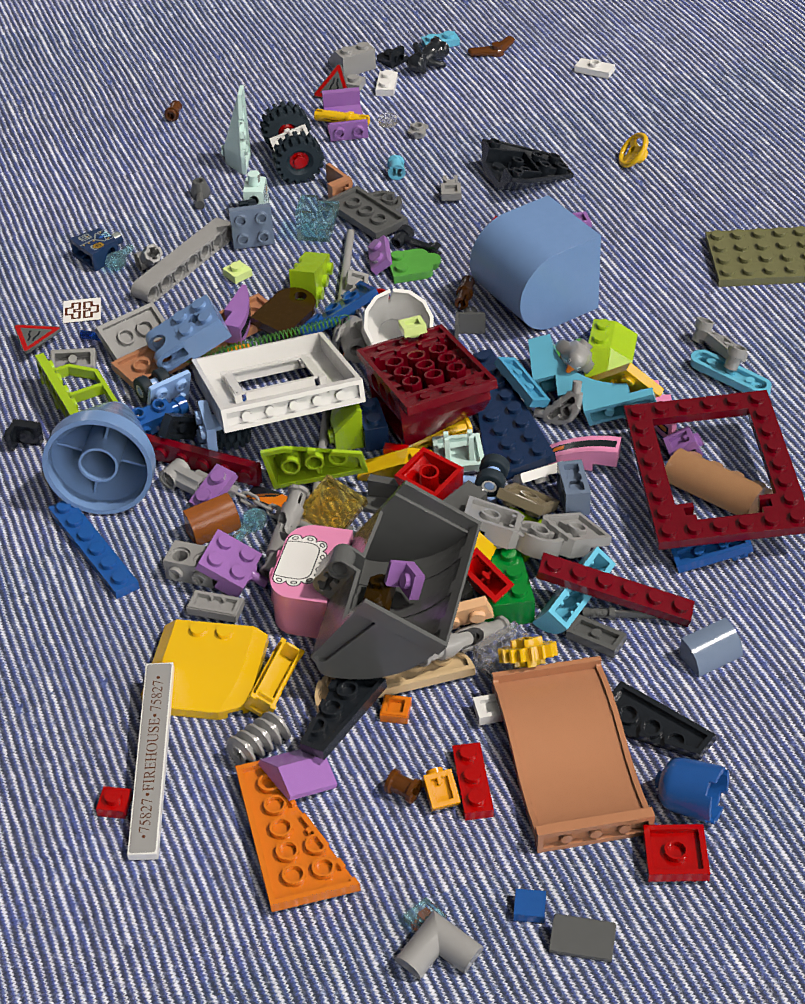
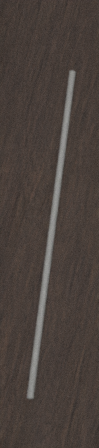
(325, 422)

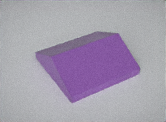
(299, 774)

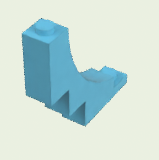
(600, 400)

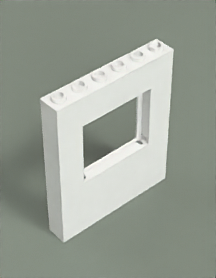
(220, 374)

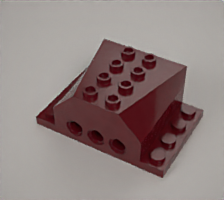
(425, 382)

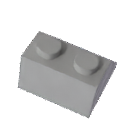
(354, 59)

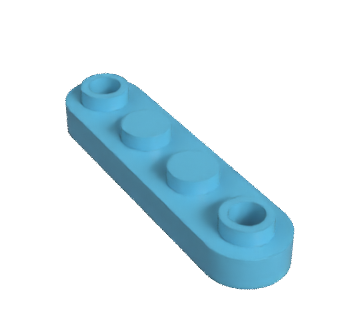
(742, 379)

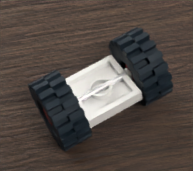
(295, 150)

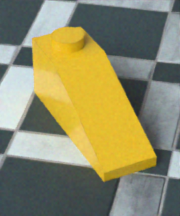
(388, 464)

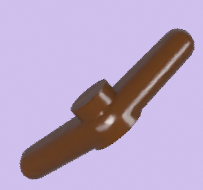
(496, 50)

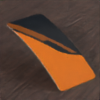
(268, 496)

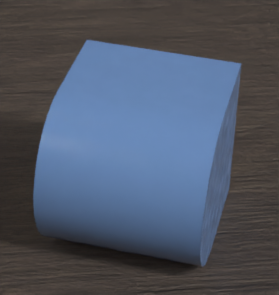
(539, 263)

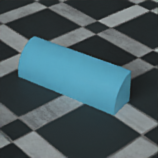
(567, 603)

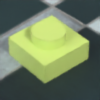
(237, 271)
(412, 326)

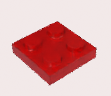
(676, 853)

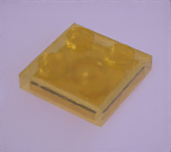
(333, 504)

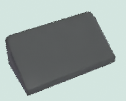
(582, 937)

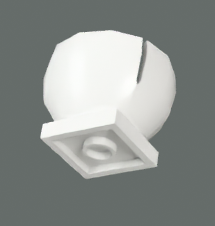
(383, 313)

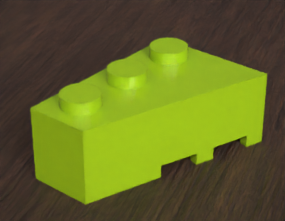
(312, 274)

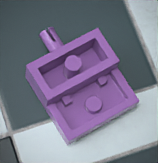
(230, 564)

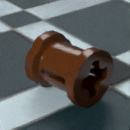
(403, 786)

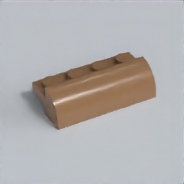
(714, 482)

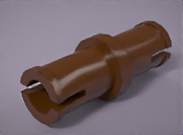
(464, 292)

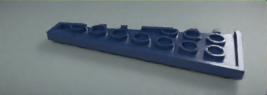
(509, 427)

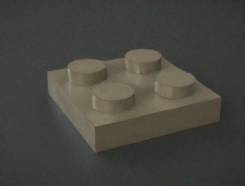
(533, 502)

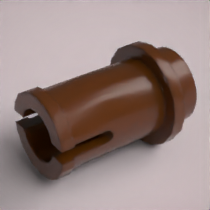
(172, 112)

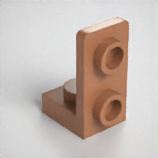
(337, 180)

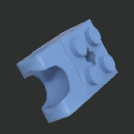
(188, 334)

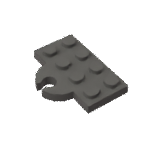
(371, 212)

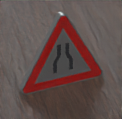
(334, 80)
(34, 335)

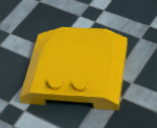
(212, 666)

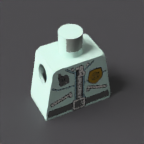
(256, 188)

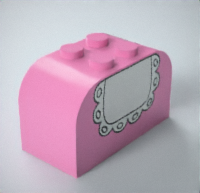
(295, 601)

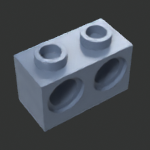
(573, 487)

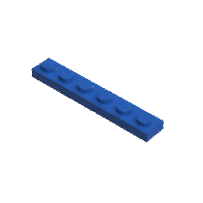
(94, 549)

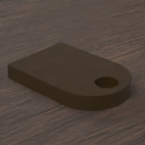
(285, 311)

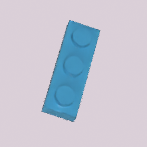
(522, 382)

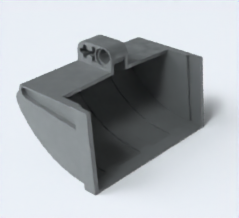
(364, 638)

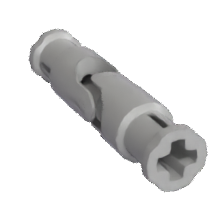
(288, 520)
(468, 636)

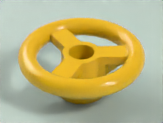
(636, 153)

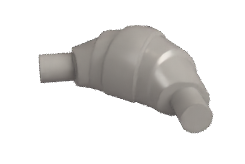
(565, 408)

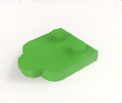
(413, 265)

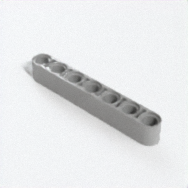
(182, 261)

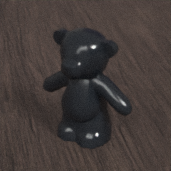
(428, 56)

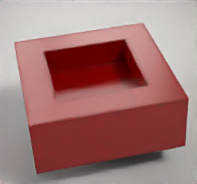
(114, 802)

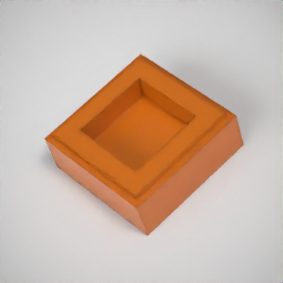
(395, 709)

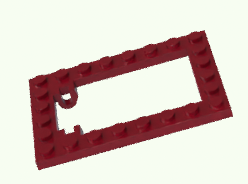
(676, 523)

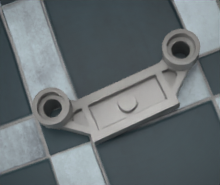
(720, 344)

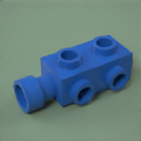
(151, 415)

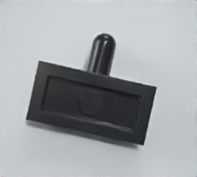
(178, 427)

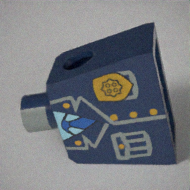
(94, 246)

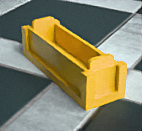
(273, 678)

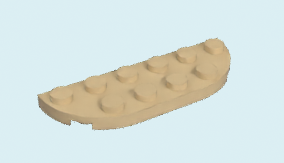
(415, 678)

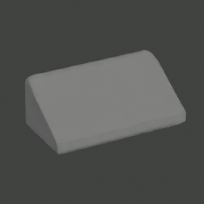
(82, 357)

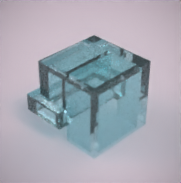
(315, 218)

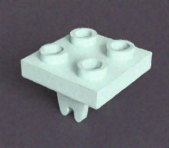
(461, 449)

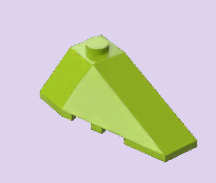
(346, 428)
(306, 465)

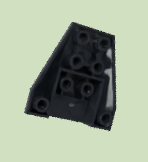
(520, 167)

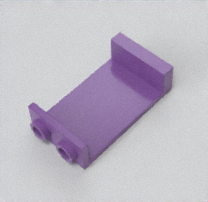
(344, 101)

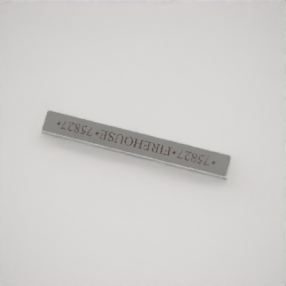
(151, 762)

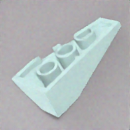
(237, 142)

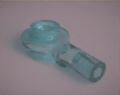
(117, 260)
(253, 520)

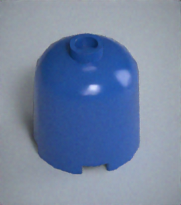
(692, 788)

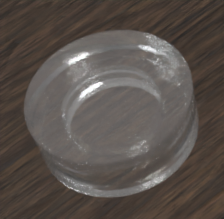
(387, 120)

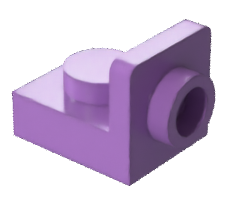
(683, 439)
(406, 576)

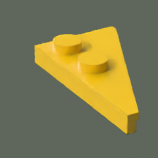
(632, 376)

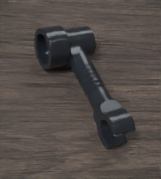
(405, 235)

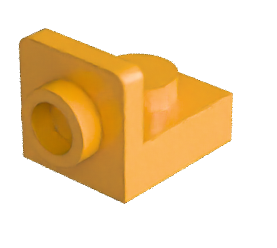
(440, 788)

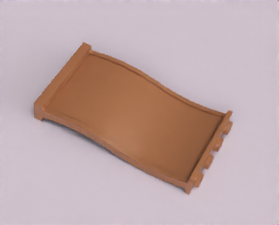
(570, 754)

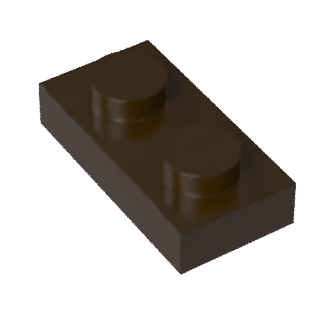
(378, 592)

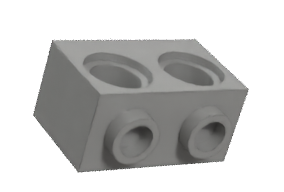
(182, 561)

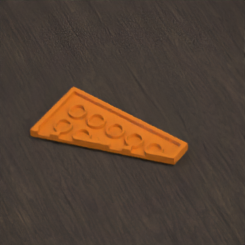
(289, 847)

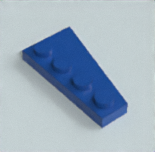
(347, 306)

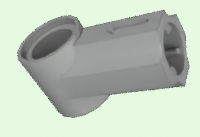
(148, 257)
(180, 475)

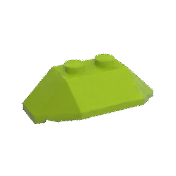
(612, 345)

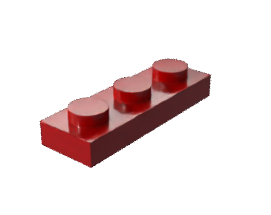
(472, 781)

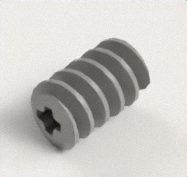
(256, 737)

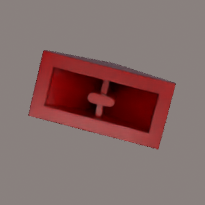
(487, 578)

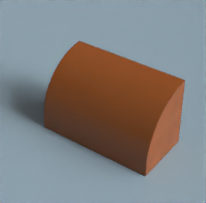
(209, 516)

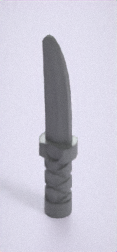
(611, 613)

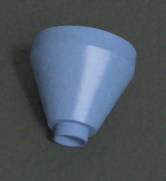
(100, 459)

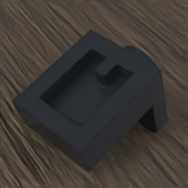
(391, 57)
(23, 432)

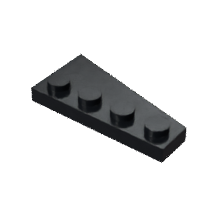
(339, 713)
(659, 725)

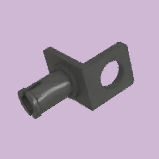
(470, 322)

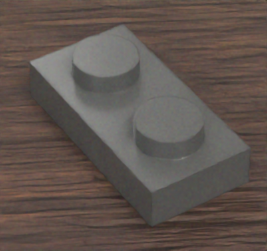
(596, 636)

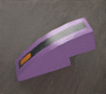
(238, 315)

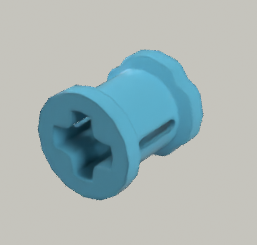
(396, 167)

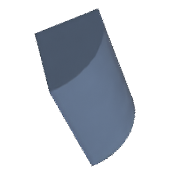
(711, 647)

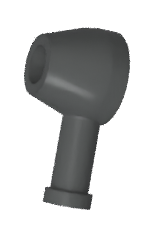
(200, 191)

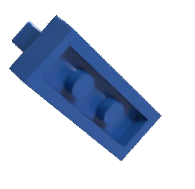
(702, 555)

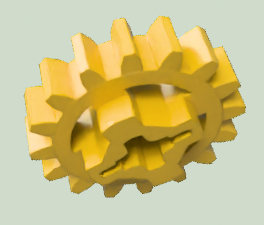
(527, 652)

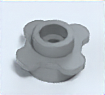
(418, 130)

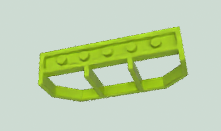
(63, 398)

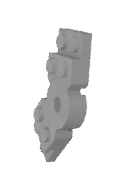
(557, 534)

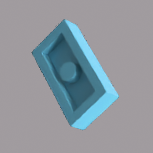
(449, 37)

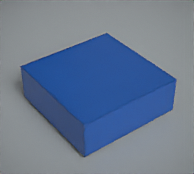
(530, 905)

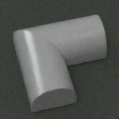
(435, 939)

